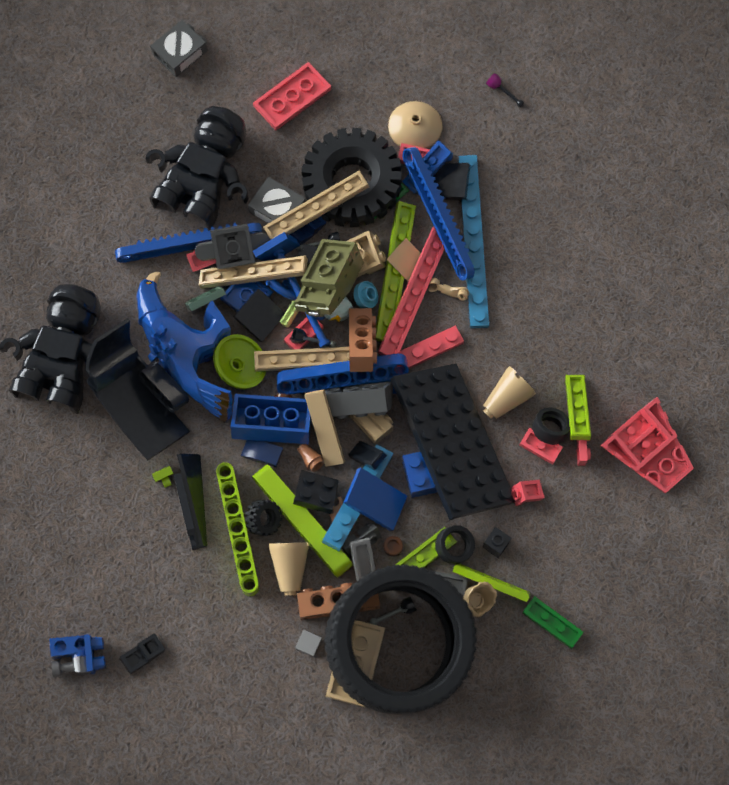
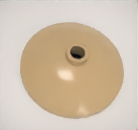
(420, 133)

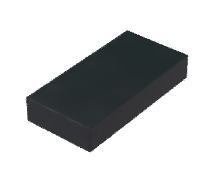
(367, 455)

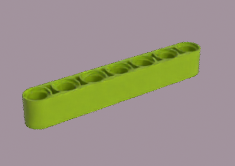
(233, 520)
(301, 520)

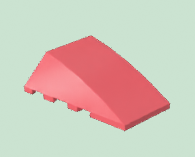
(650, 447)

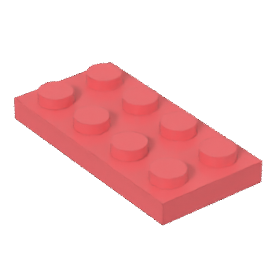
(292, 96)

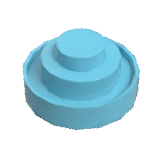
(365, 294)

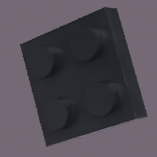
(316, 492)

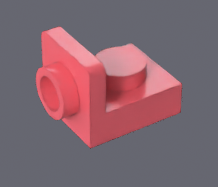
(527, 491)

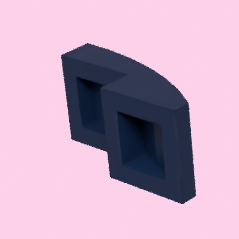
(309, 230)
(262, 452)

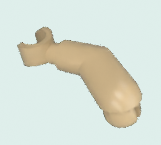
(460, 292)

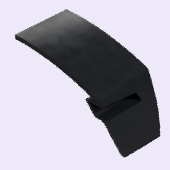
(136, 394)

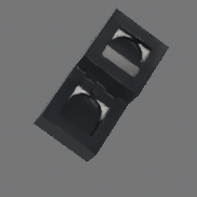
(142, 654)

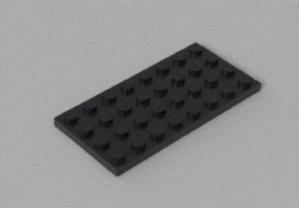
(452, 441)

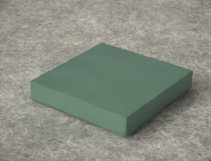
(205, 298)

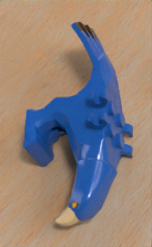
(184, 348)

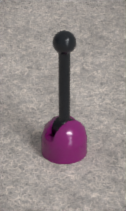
(495, 82)

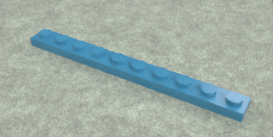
(474, 242)

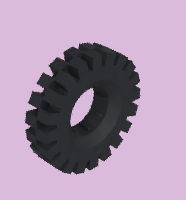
(354, 150)

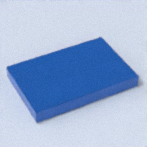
(375, 499)

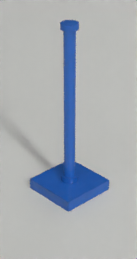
(277, 249)

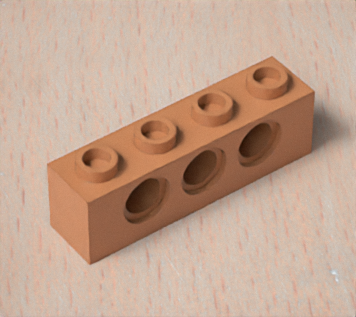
(360, 340)
(327, 593)

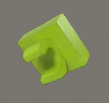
(163, 475)

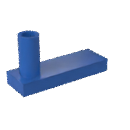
(435, 158)

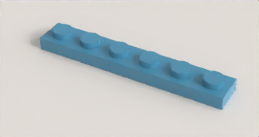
(346, 515)

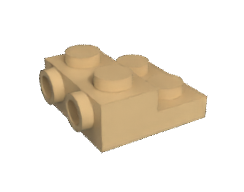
(370, 253)

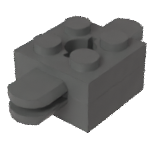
(231, 246)

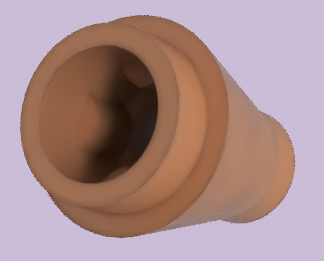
(311, 458)

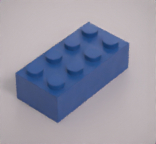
(270, 419)

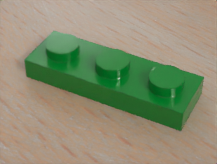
(552, 622)

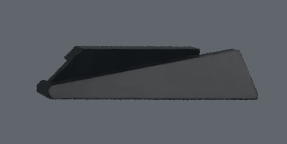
(191, 498)

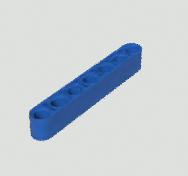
(334, 379)

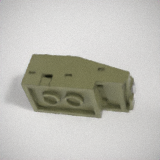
(329, 277)

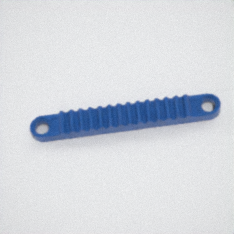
(438, 213)
(170, 245)

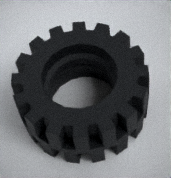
(254, 514)

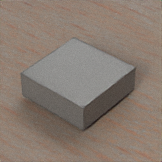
(308, 643)

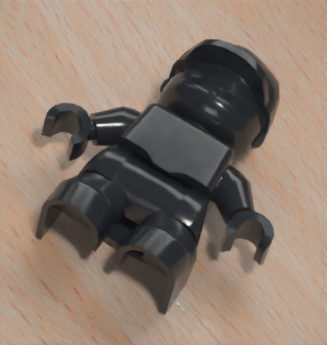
(202, 166)
(57, 350)

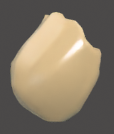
(480, 598)

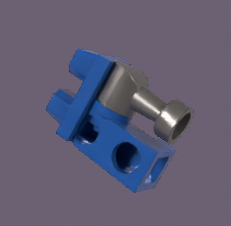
(82, 653)

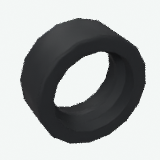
(546, 435)
(468, 540)

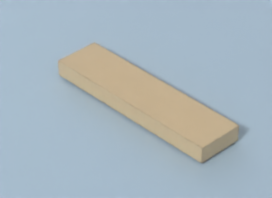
(324, 428)

